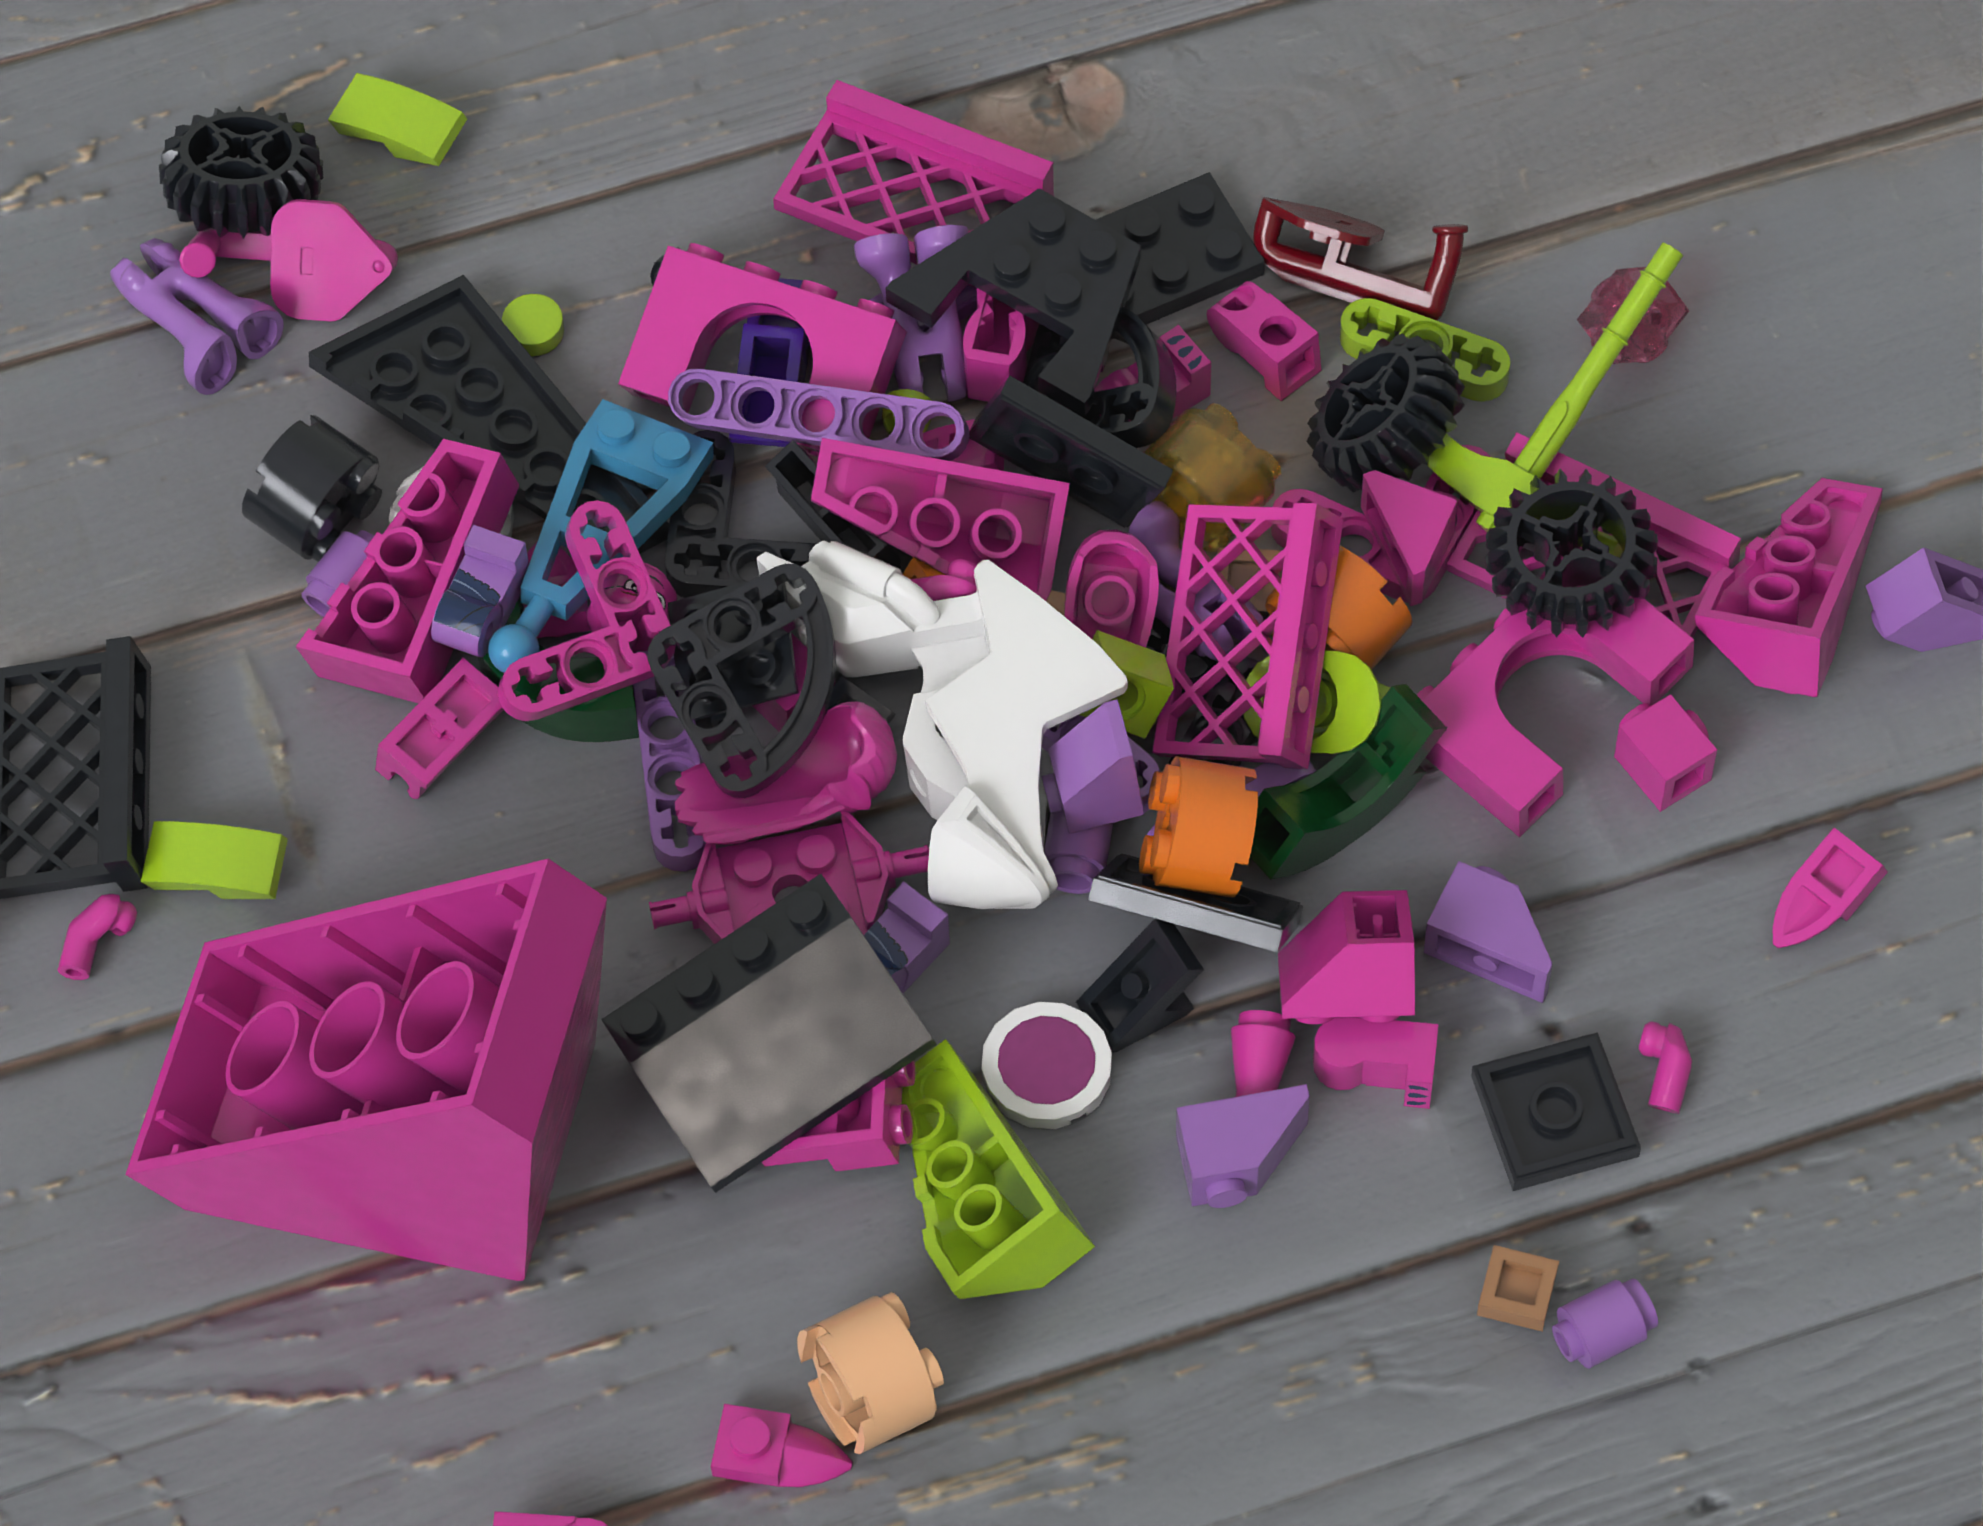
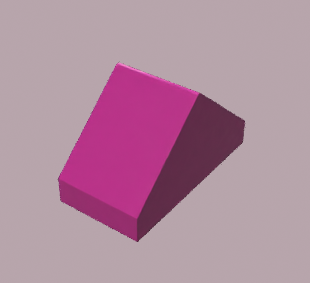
(387, 1070)

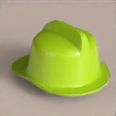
(1345, 707)

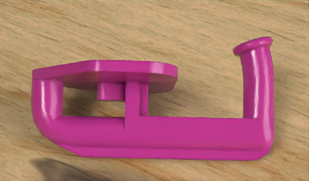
(317, 257)

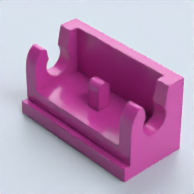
(439, 728)

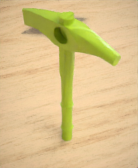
(1489, 480)

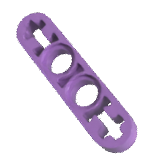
(659, 758)

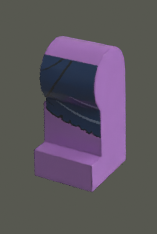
(481, 592)
(909, 935)

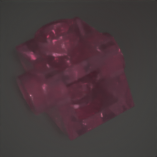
(1654, 329)

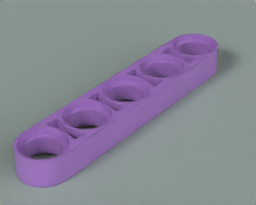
(793, 397)

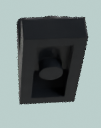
(1143, 986)

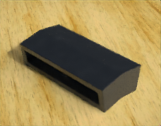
(793, 468)

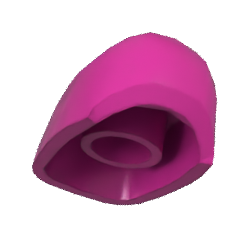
(1113, 587)

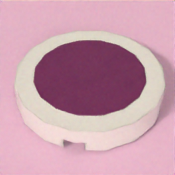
(1046, 1065)

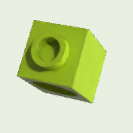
(1147, 682)

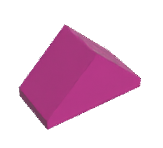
(1410, 528)

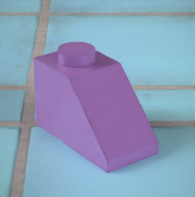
(1928, 602)
(1094, 772)
(1489, 932)
(1238, 1142)

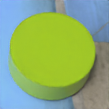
(535, 323)

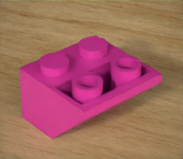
(1351, 961)

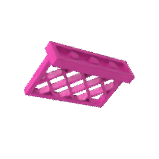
(917, 139)
(1681, 538)
(1297, 624)

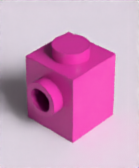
(1665, 751)

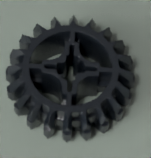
(238, 170)
(1386, 412)
(1539, 526)

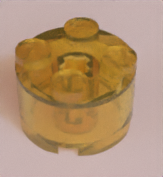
(1213, 467)

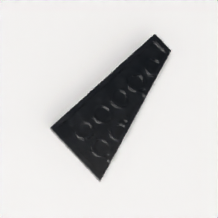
(463, 377)

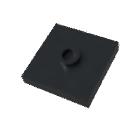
(1555, 1111)

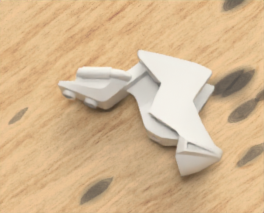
(993, 683)

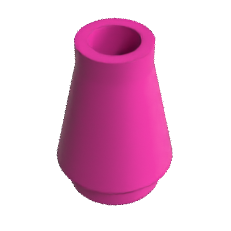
(1260, 1050)

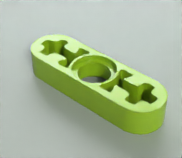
(1472, 347)

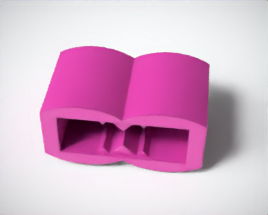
(995, 346)

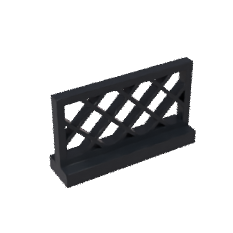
(121, 760)

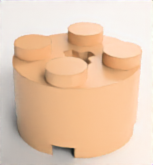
(870, 1372)

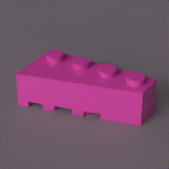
(384, 615)

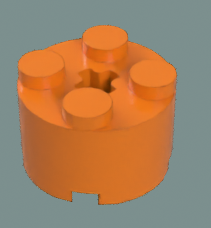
(1360, 615)
(1200, 826)

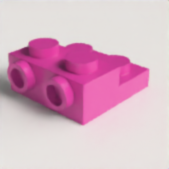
(860, 1133)

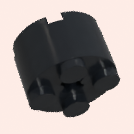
(312, 487)

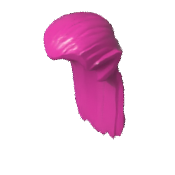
(838, 772)

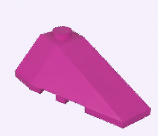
(946, 509)
(1791, 592)

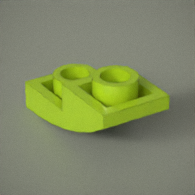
(398, 116)
(214, 858)

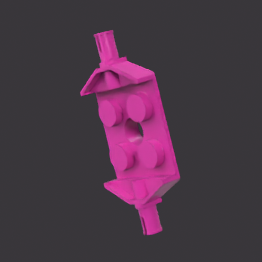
(744, 878)

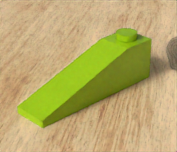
(983, 1196)

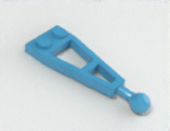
(628, 447)

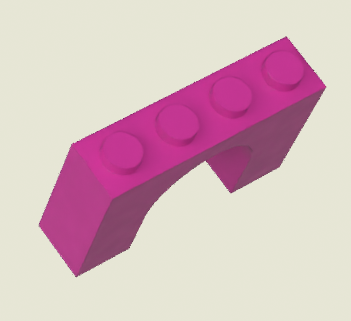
(703, 298)
(1495, 759)

